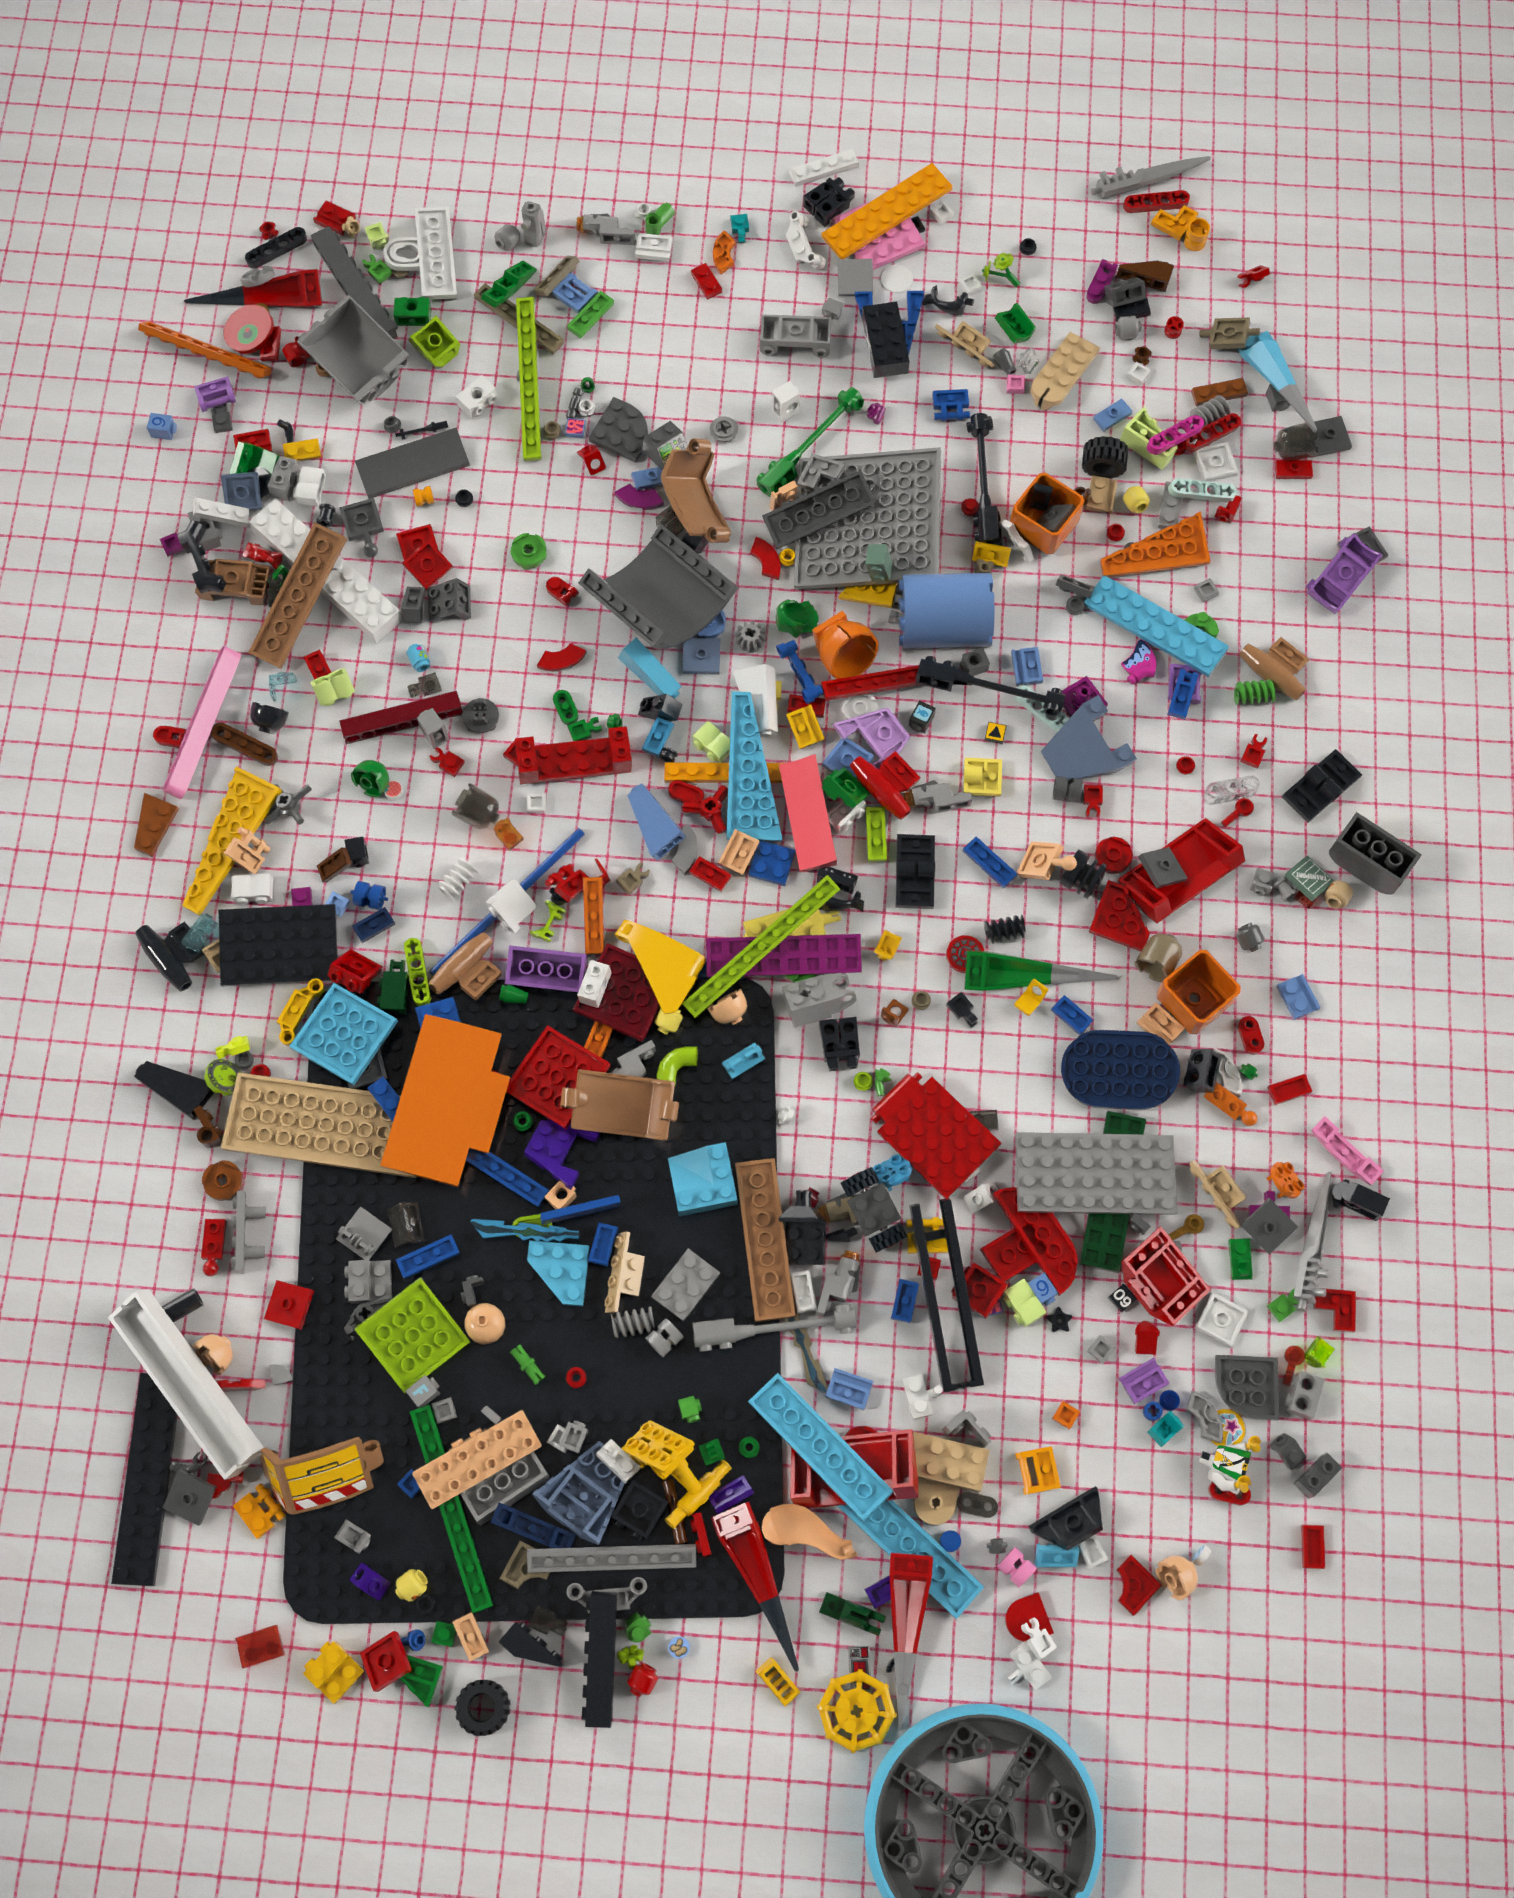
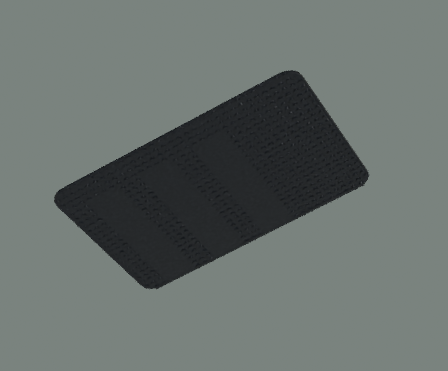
(348, 1393)

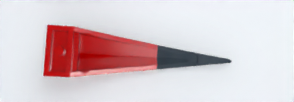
(289, 290)
(746, 1547)

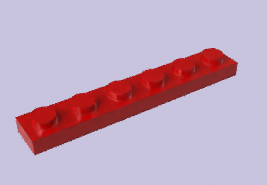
(869, 683)

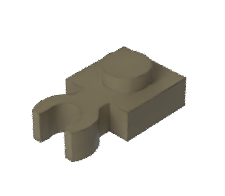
(632, 879)

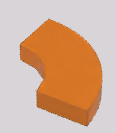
(721, 252)

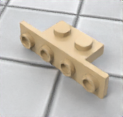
(969, 339)
(1223, 1190)
(625, 1273)

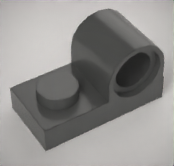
(413, 604)

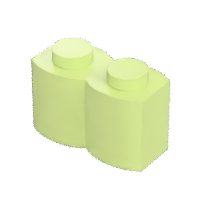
(333, 687)
(712, 742)
(1024, 1303)

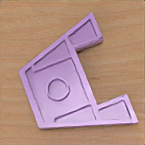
(880, 731)

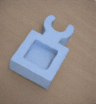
(340, 902)

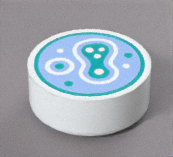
(1201, 1555)

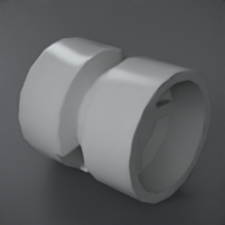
(659, 1343)

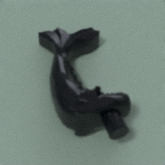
(953, 308)
(837, 905)

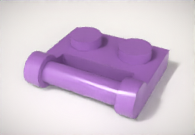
(212, 390)
(1173, 675)

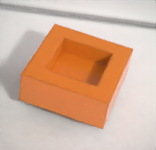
(1065, 1415)

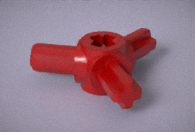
(703, 809)

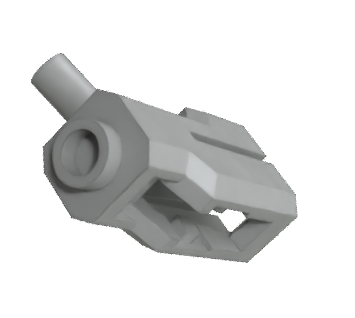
(533, 223)

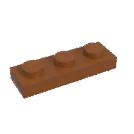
(1228, 389)

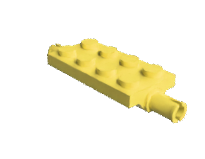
(812, 926)

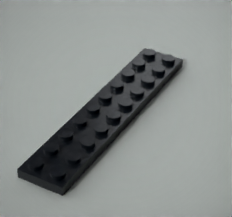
(145, 1487)

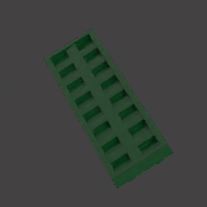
(1107, 1232)

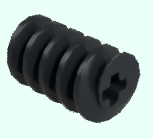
(1005, 928)

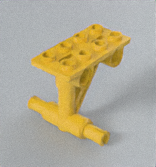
(666, 1455)

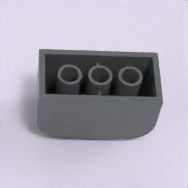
(1373, 855)

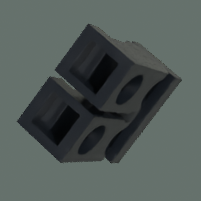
(828, 200)
(840, 1049)

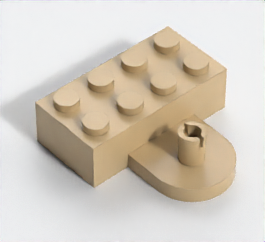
(942, 1471)

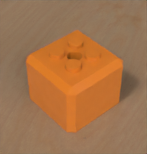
(1025, 517)
(1207, 980)

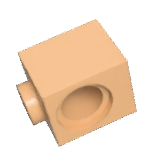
(551, 1196)

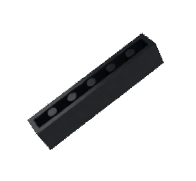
(601, 1659)

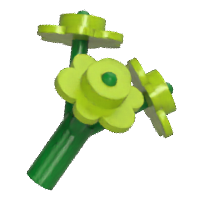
(1002, 262)

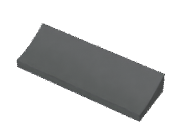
(412, 463)

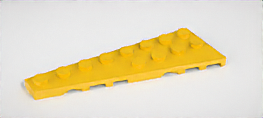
(244, 806)

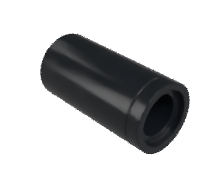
(183, 1305)

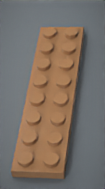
(297, 595)
(765, 1240)

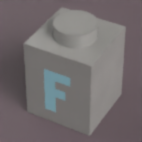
(423, 1391)

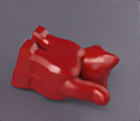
(262, 555)

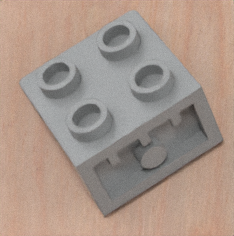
(967, 1419)

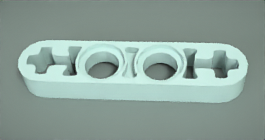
(1202, 490)
(1040, 713)

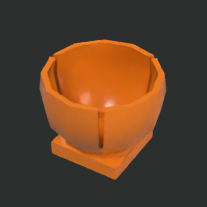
(845, 646)

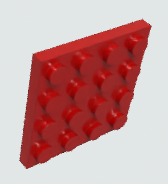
(549, 1068)

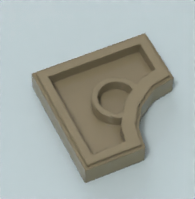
(516, 1569)

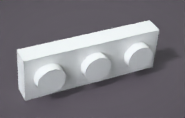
(220, 512)

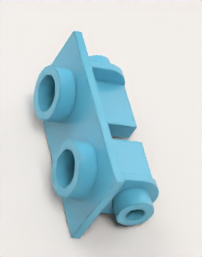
(743, 1060)

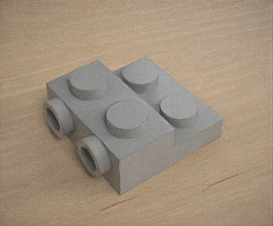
(368, 1281)

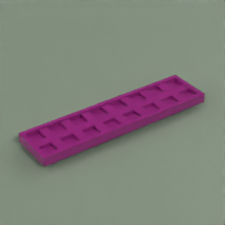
(793, 955)

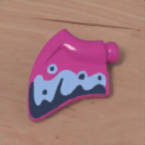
(1140, 663)

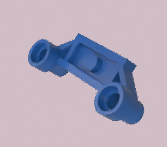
(798, 665)

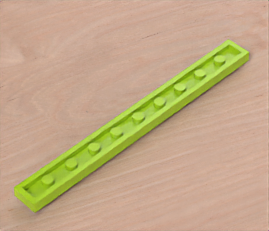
(528, 379)
(761, 946)

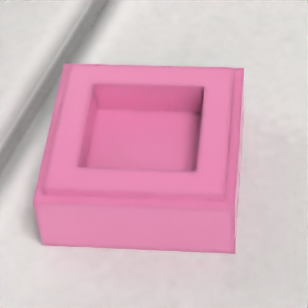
(1016, 384)

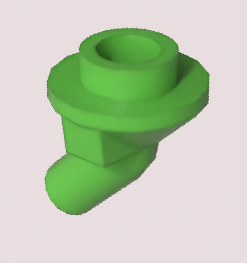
(881, 1077)

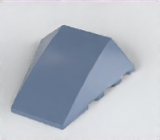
(582, 1495)

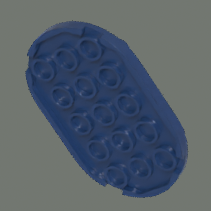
(1120, 1069)

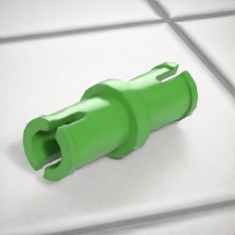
(527, 1364)

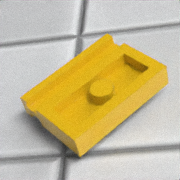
(805, 727)

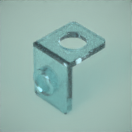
(278, 679)

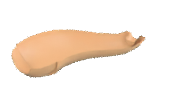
(798, 1525)

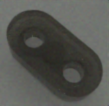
(977, 1505)

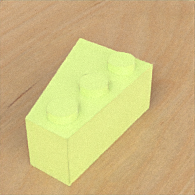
(1137, 435)

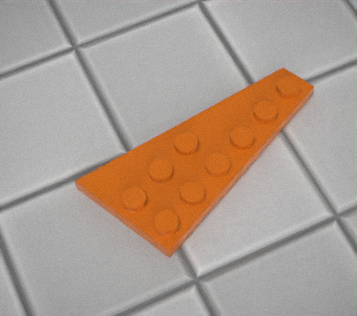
(1167, 549)

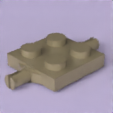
(1229, 333)

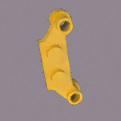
(296, 1009)

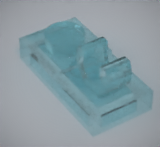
(199, 932)

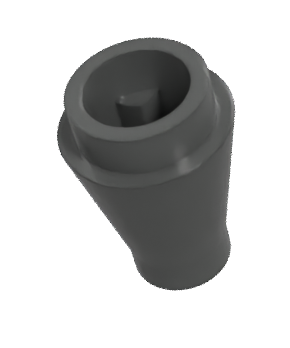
(1004, 361)

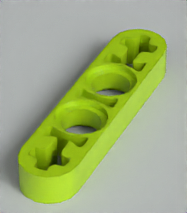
(417, 972)

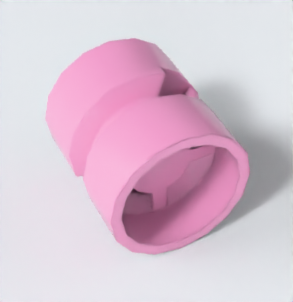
(1024, 1570)

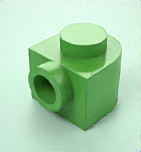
(689, 1409)
(637, 1627)

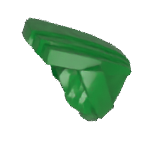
(796, 617)

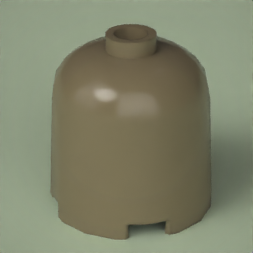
(1159, 956)

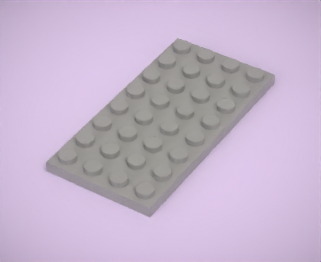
(1095, 1173)

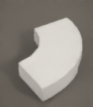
(1022, 548)
(1229, 1074)

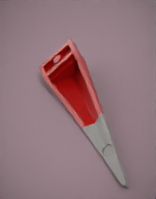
(909, 1590)

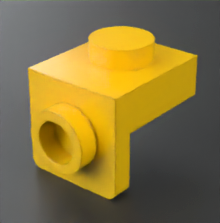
(887, 945)

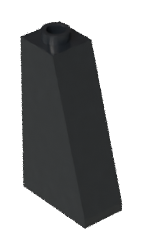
(175, 1087)

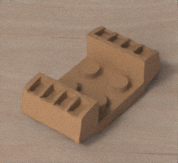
(241, 579)

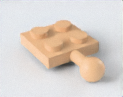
(1042, 859)

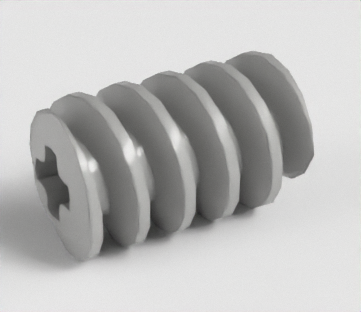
(1212, 410)
(632, 1322)

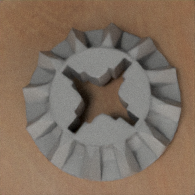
(728, 424)

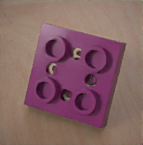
(1084, 690)

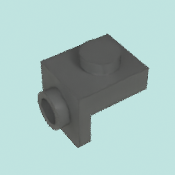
(468, 1295)
(1288, 1450)

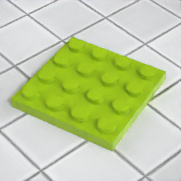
(412, 1334)

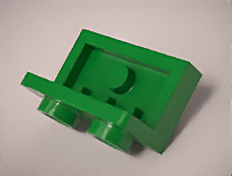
(1016, 324)

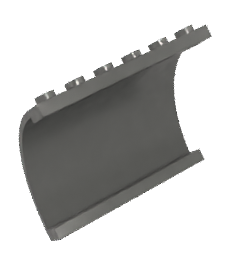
(664, 591)

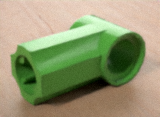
(659, 218)

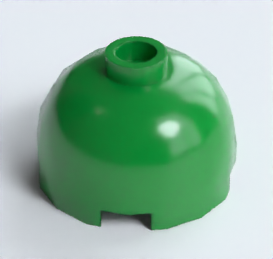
(371, 777)

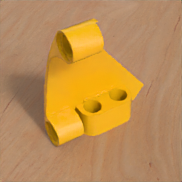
(666, 963)

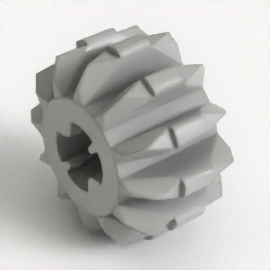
(744, 639)

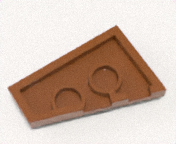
(153, 824)

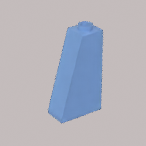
(654, 822)

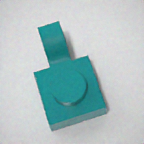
(740, 225)

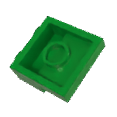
(846, 786)

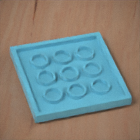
(343, 1034)

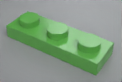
(590, 314)

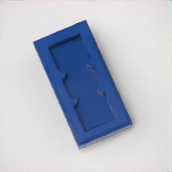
(603, 1244)

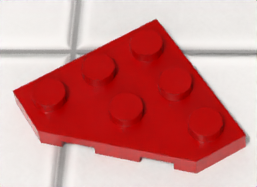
(1119, 918)

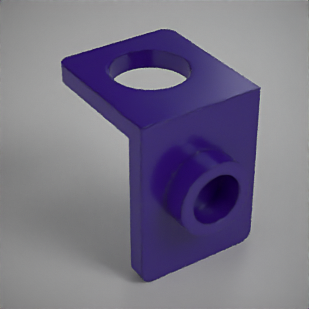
(370, 1582)

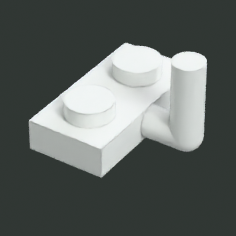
(918, 1396)

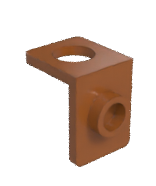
(890, 1017)

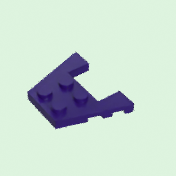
(550, 1147)

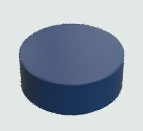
(950, 1541)

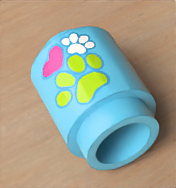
(418, 657)

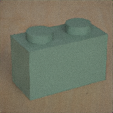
(879, 563)

